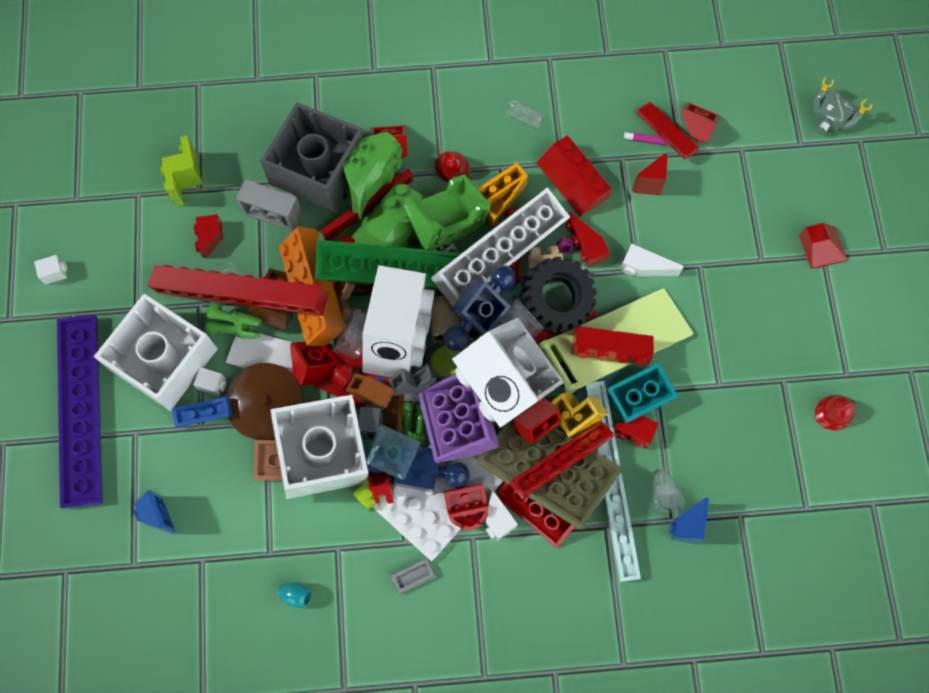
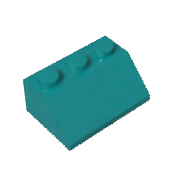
(641, 393)

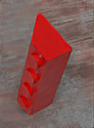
(574, 176)
(537, 516)

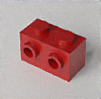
(537, 420)

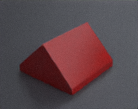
(652, 178)

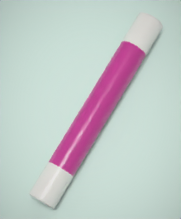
(644, 138)

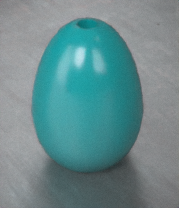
(294, 594)

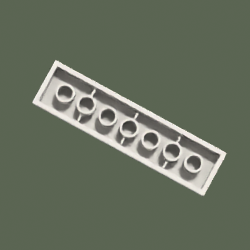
(502, 245)

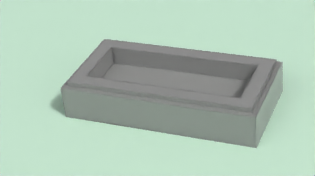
(412, 576)

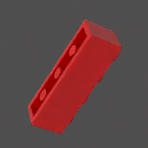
(613, 345)

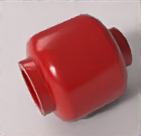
(343, 375)

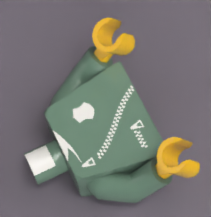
(834, 111)

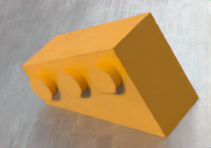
(503, 191)

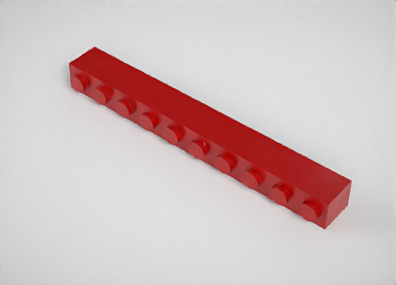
(239, 290)

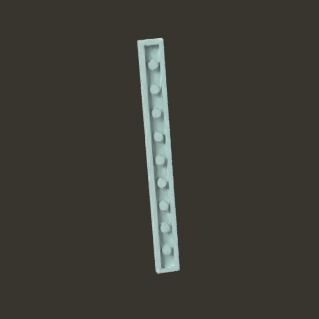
(615, 499)

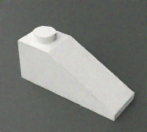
(648, 264)

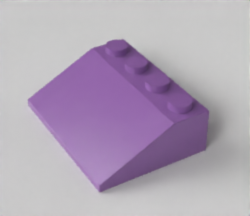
(455, 421)

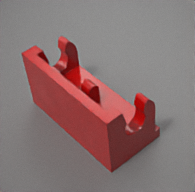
(381, 485)

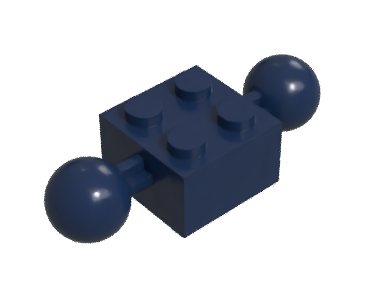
(480, 308)
(424, 471)

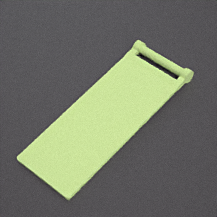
(649, 315)

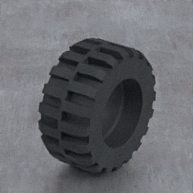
(577, 282)

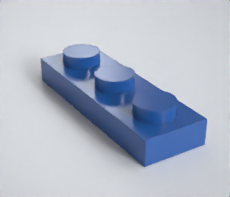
(202, 412)

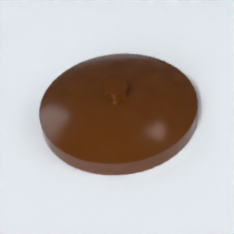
(256, 393)

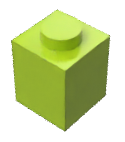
(364, 496)

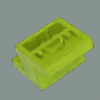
(181, 171)

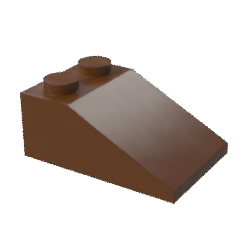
(272, 317)

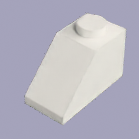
(499, 520)

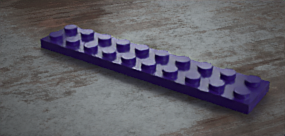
(79, 412)

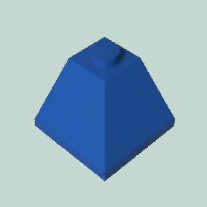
(153, 512)
(691, 524)

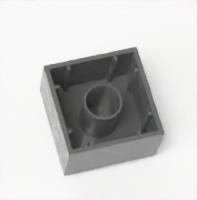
(310, 156)

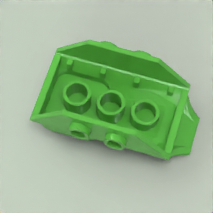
(370, 167)
(389, 221)

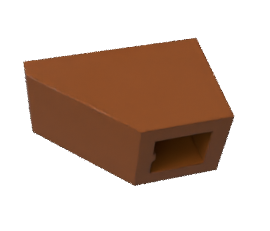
(370, 391)

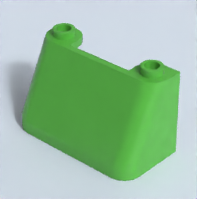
(448, 213)

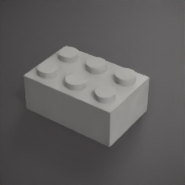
(269, 205)

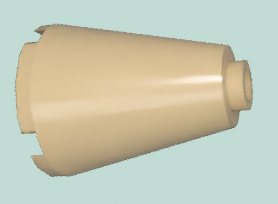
(442, 318)

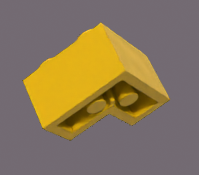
(578, 417)

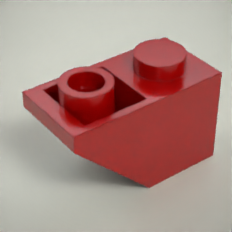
(209, 233)
(638, 431)

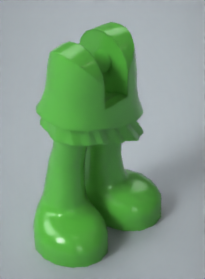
(240, 319)
(419, 423)

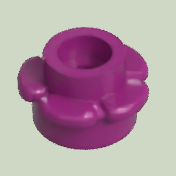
(565, 245)

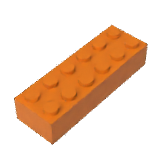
(299, 262)

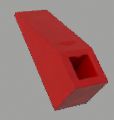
(590, 243)

